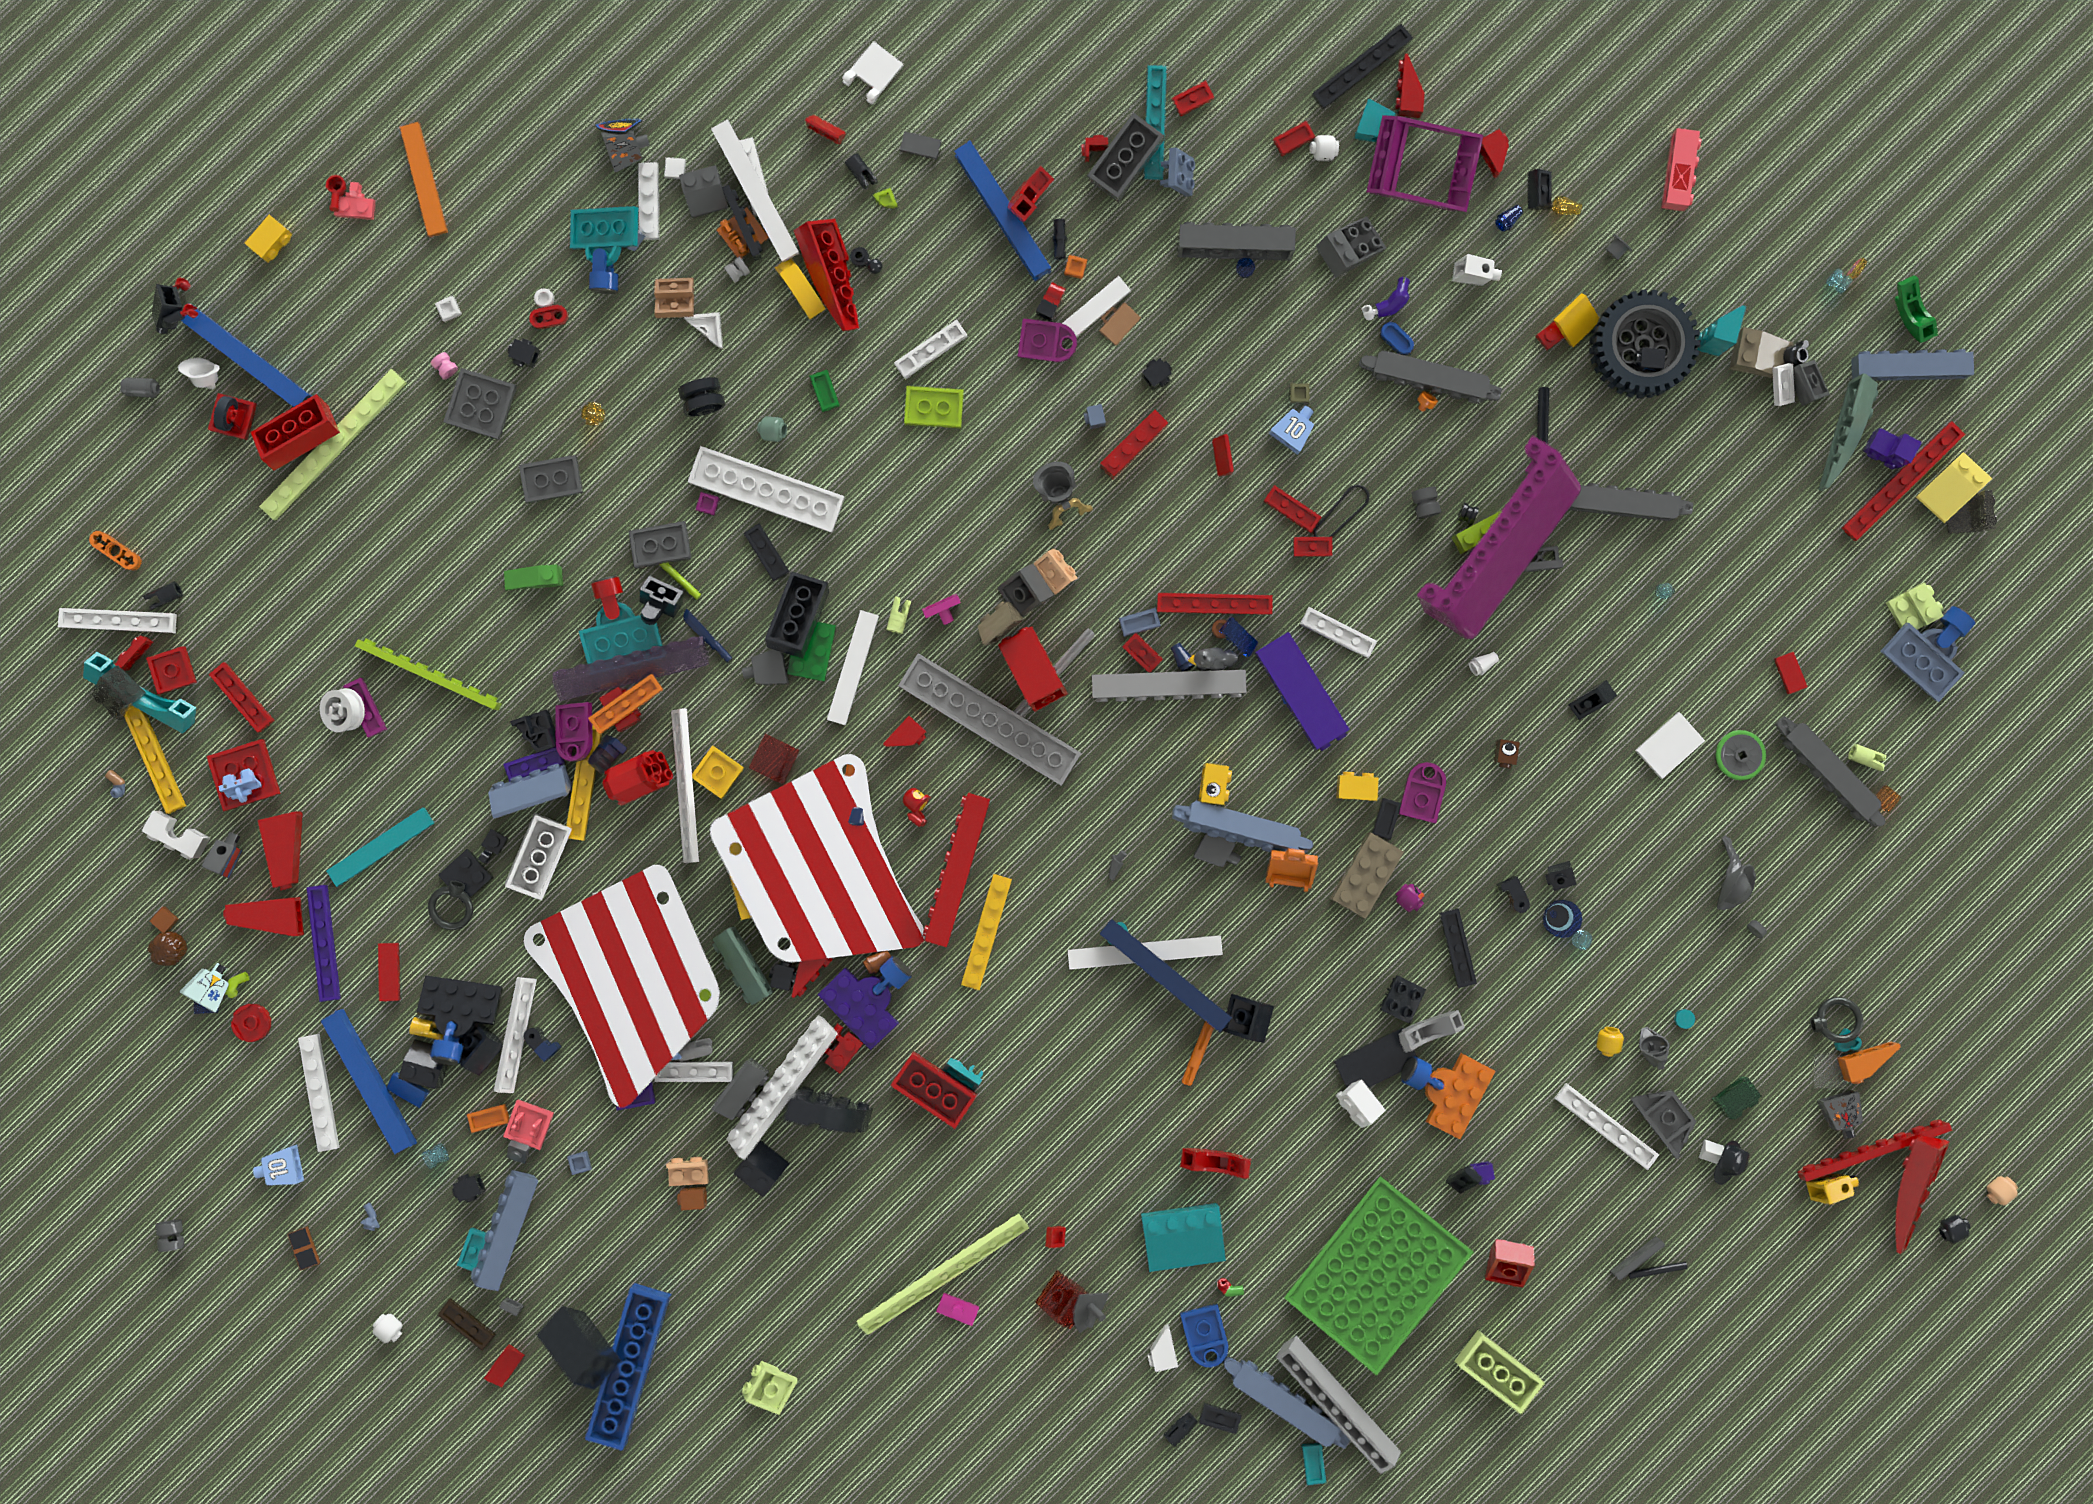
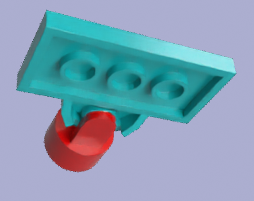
(617, 627)

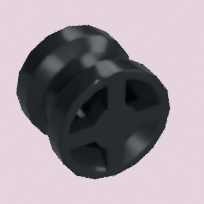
(1467, 513)

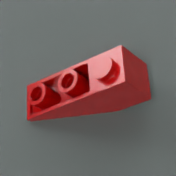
(1410, 91)
(808, 972)

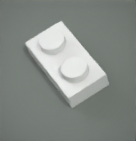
(1783, 384)

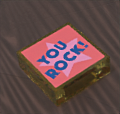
(1857, 268)

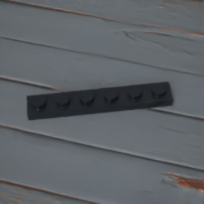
(1362, 66)

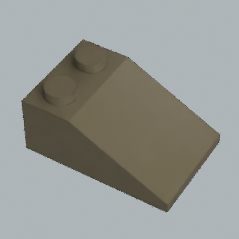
(1758, 352)
(998, 624)

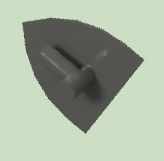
(1087, 1309)

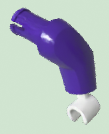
(1392, 305)

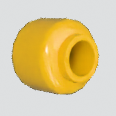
(1610, 1041)

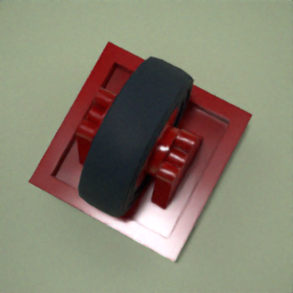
(232, 416)

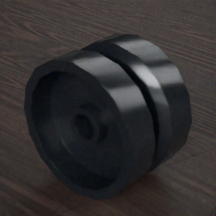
(701, 397)

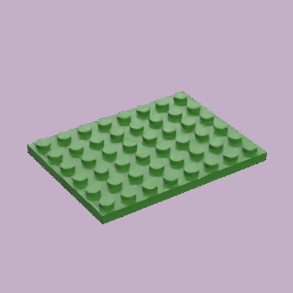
(1378, 1275)

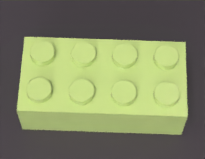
(1499, 1372)

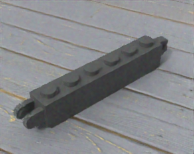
(1431, 376)
(1630, 503)
(1831, 771)

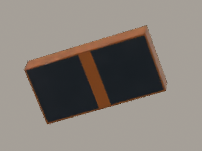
(303, 1248)

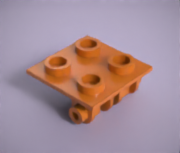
(734, 238)

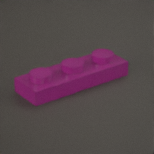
(372, 722)

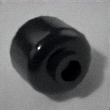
(1954, 1229)

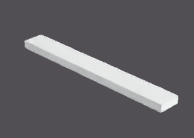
(755, 191)
(685, 785)
(1163, 949)

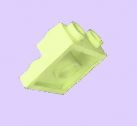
(1916, 607)
(769, 1387)

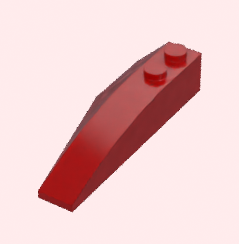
(827, 265)
(1919, 1173)

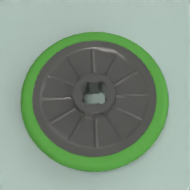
(1729, 760)

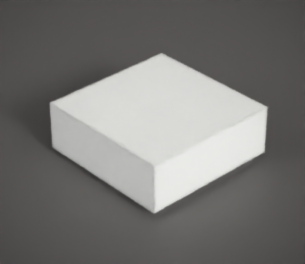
(674, 167)
(448, 308)

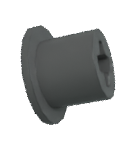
(1617, 247)

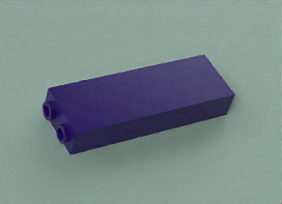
(1302, 692)

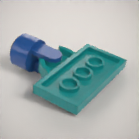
(602, 236)

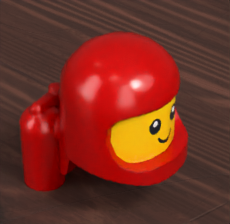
(916, 802)

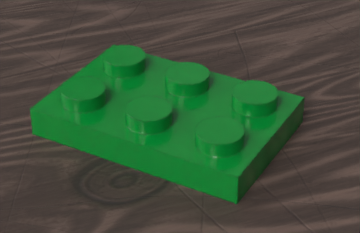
(817, 656)

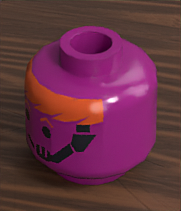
(1410, 897)

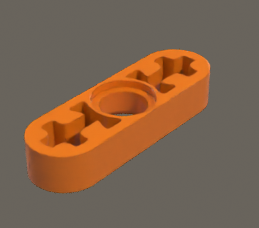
(106, 549)

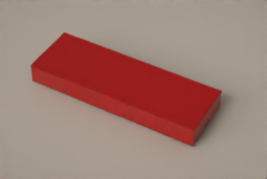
(1292, 509)
(389, 971)

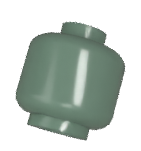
(772, 429)

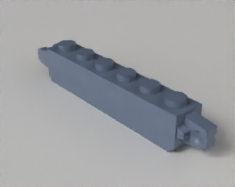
(1240, 827)
(1285, 1403)

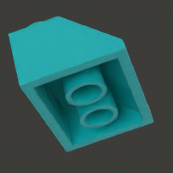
(1722, 333)

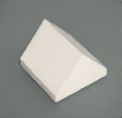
(1711, 1151)

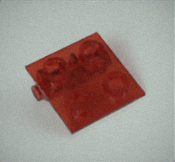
(774, 759)

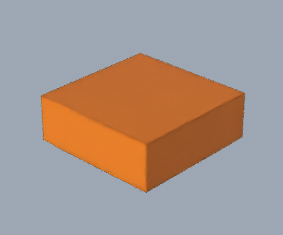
(1075, 267)

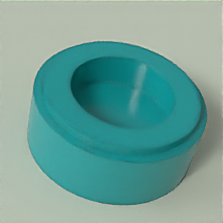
(1684, 1018)

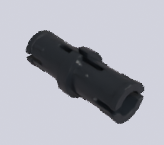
(1059, 239)

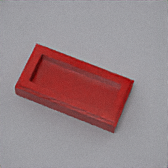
(1294, 138)
(1790, 672)

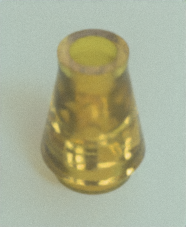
(1564, 205)

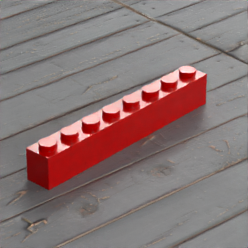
(957, 869)

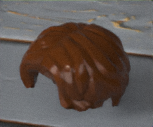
(167, 948)

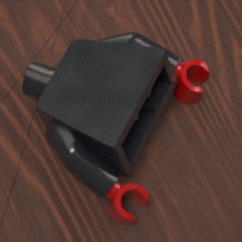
(168, 308)

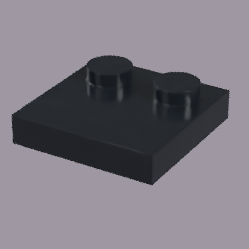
(469, 871)

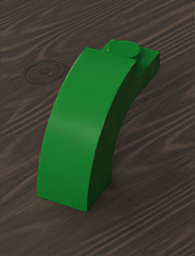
(1912, 311)

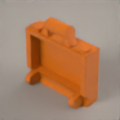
(1291, 868)

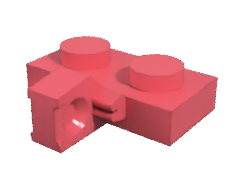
(355, 204)

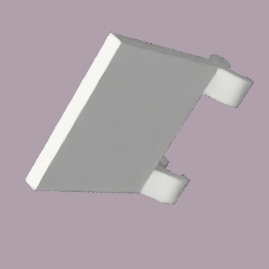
(875, 68)

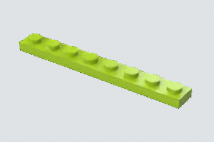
(421, 670)

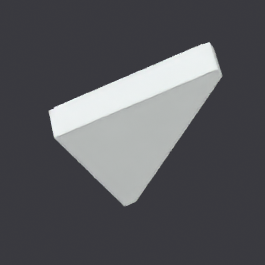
(709, 325)

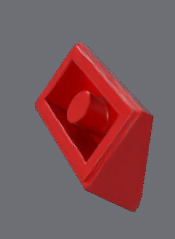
(825, 129)
(1223, 455)
(504, 1366)

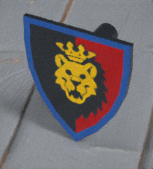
(618, 126)

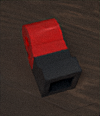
(1050, 302)

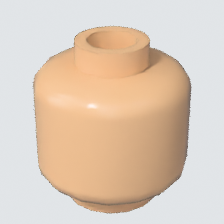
(2002, 1190)

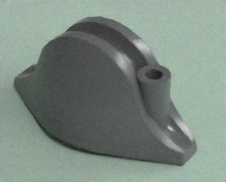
(1654, 1047)

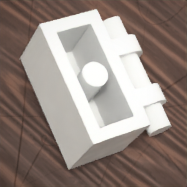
(1360, 1103)

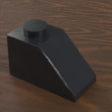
(1592, 700)

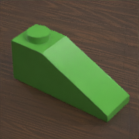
(533, 577)

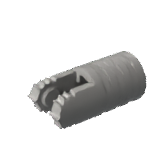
(696, 1049)

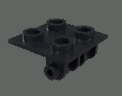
(1402, 999)

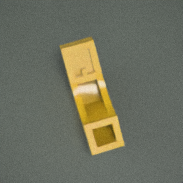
(800, 288)

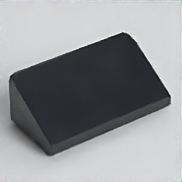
(1539, 190)

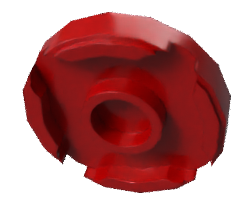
(251, 1022)

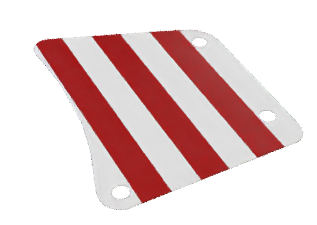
(814, 872)
(630, 973)

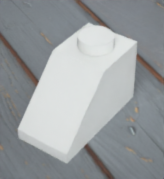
(1163, 1352)

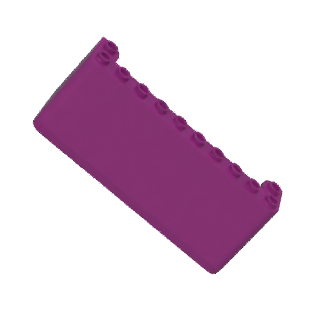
(1506, 545)

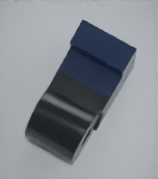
(606, 753)
(540, 1044)

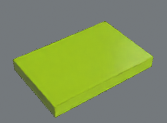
(933, 407)

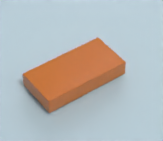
(488, 1118)

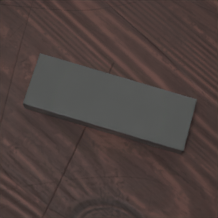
(1637, 1258)

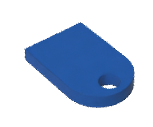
(1205, 1334)

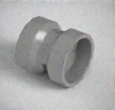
(737, 269)

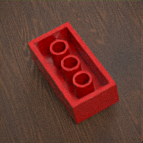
(294, 432)
(934, 1089)

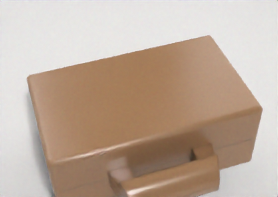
(1119, 323)

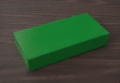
(824, 390)

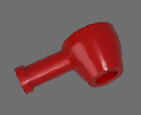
(332, 185)

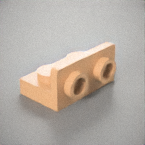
(1055, 570)
(688, 1172)

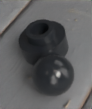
(873, 265)

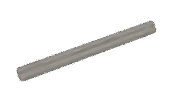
(1061, 665)

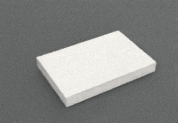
(1670, 745)

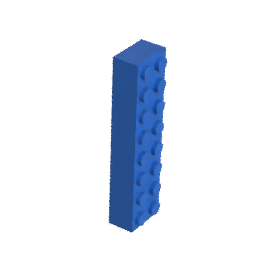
(623, 1387)

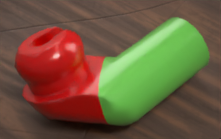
(1229, 1290)

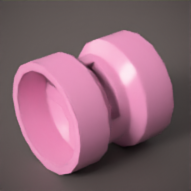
(444, 365)

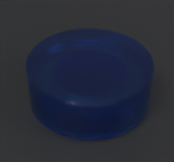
(1245, 267)

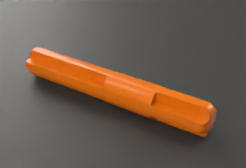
(1197, 1054)

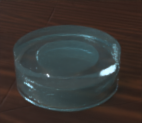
(1582, 939)

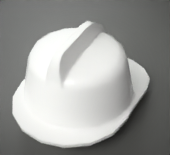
(200, 372)

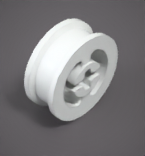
(334, 712)

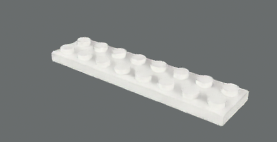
(766, 489)
(781, 1086)

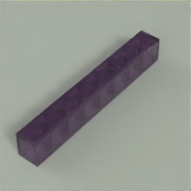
(630, 668)

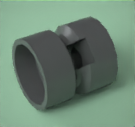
(1426, 502)
(169, 1228)

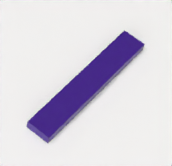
(323, 943)

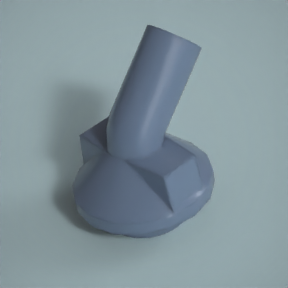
(370, 1222)

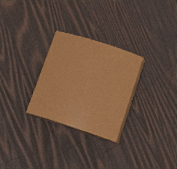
(674, 297)

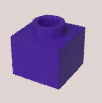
(1485, 1170)

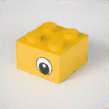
(1214, 784)

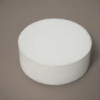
(544, 298)

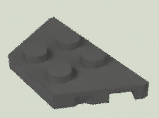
(1667, 1118)

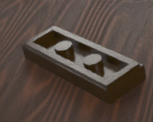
(466, 1324)

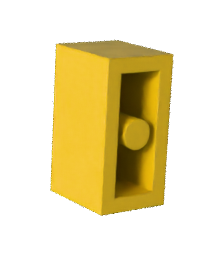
(268, 238)
(1357, 787)

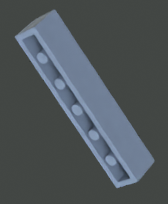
(1915, 365)
(504, 1230)

